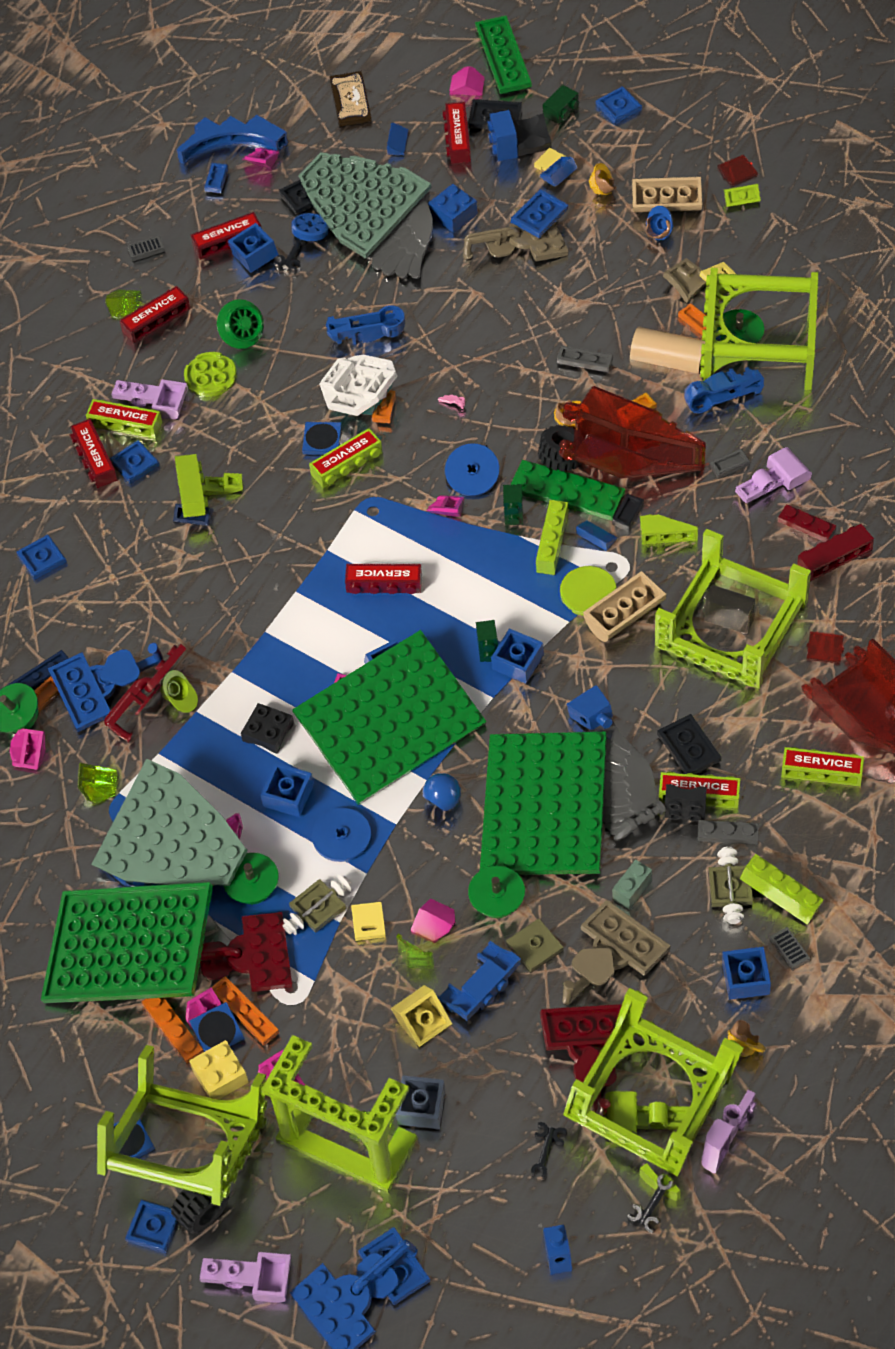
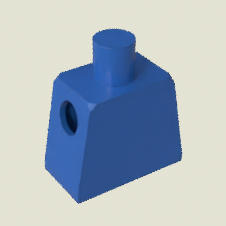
(591, 709)
(556, 1247)

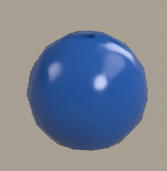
(442, 791)

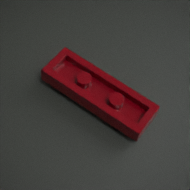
(806, 523)

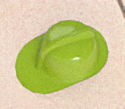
(179, 691)

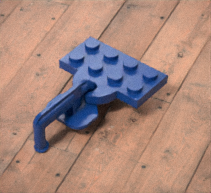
(82, 685)
(332, 1301)

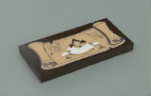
(350, 98)

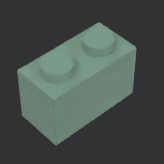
(632, 885)

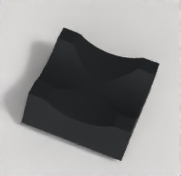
(532, 135)
(267, 727)
(685, 803)

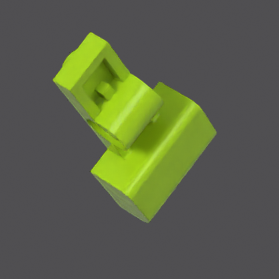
(633, 1117)

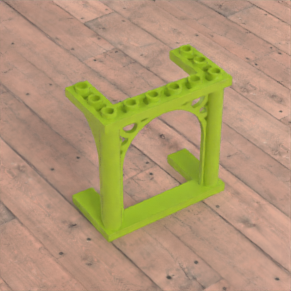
(719, 353)
(755, 660)
(628, 1024)
(298, 1104)
(228, 1157)

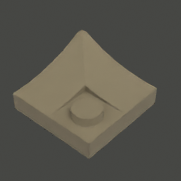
(685, 279)

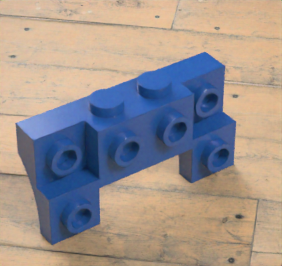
(483, 984)

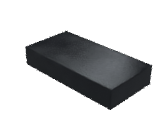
(627, 512)

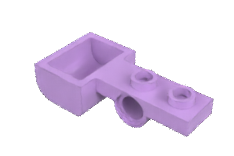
(165, 398)
(783, 470)
(723, 1131)
(267, 1275)

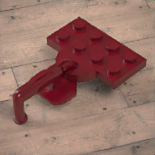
(134, 692)
(262, 952)
(583, 1034)

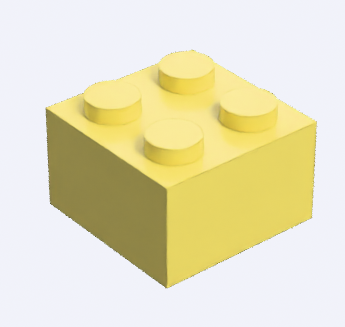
(219, 1071)

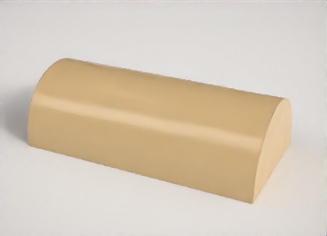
(673, 193)
(666, 349)
(623, 606)

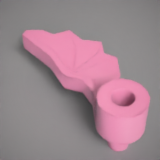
(453, 399)

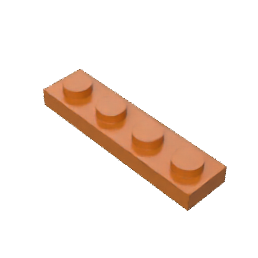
(245, 1011)
(173, 1028)

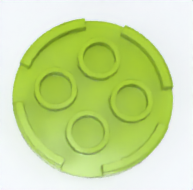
(210, 374)
(585, 587)

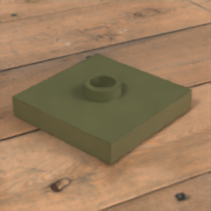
(534, 945)

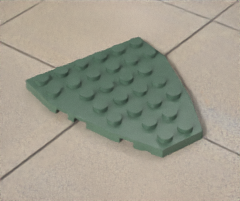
(361, 197)
(169, 834)

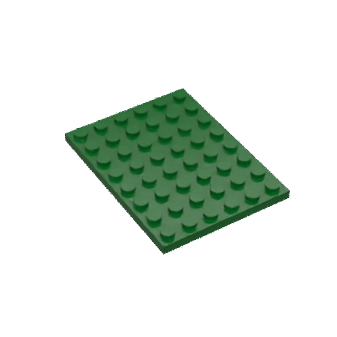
(389, 717)
(544, 803)
(127, 943)

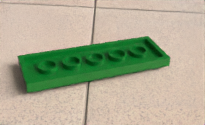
(503, 54)
(580, 492)

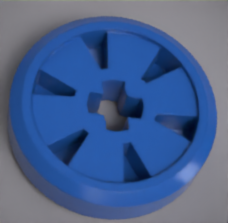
(309, 227)

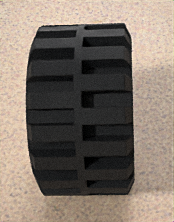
(550, 446)
(196, 1210)

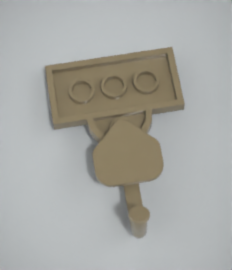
(504, 241)
(616, 943)

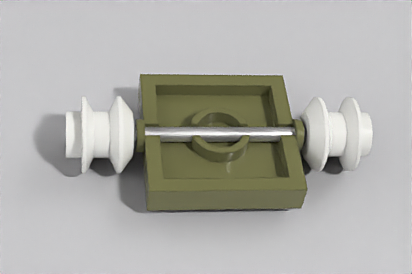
(727, 887)
(317, 905)

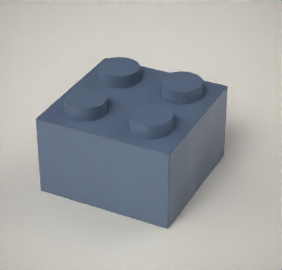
(422, 1103)

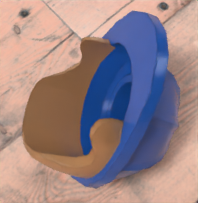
(659, 223)

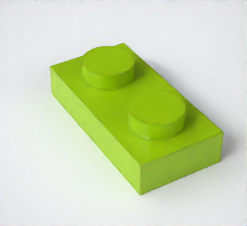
(742, 195)

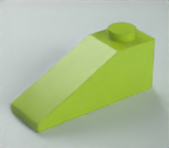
(661, 529)

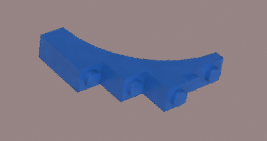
(232, 131)

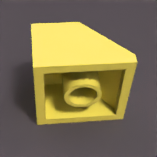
(421, 1015)

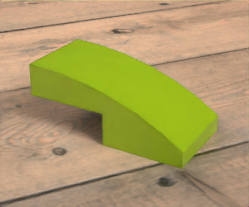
(223, 485)
(650, 1178)

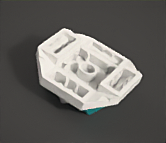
(358, 384)

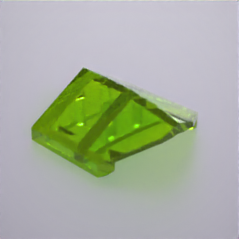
(122, 302)
(96, 782)
(413, 955)

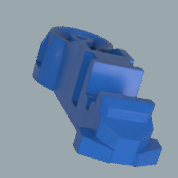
(370, 326)
(717, 388)

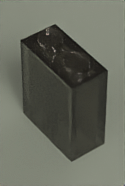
(729, 609)

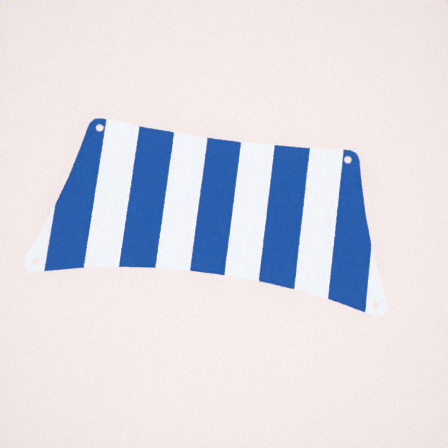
(325, 631)

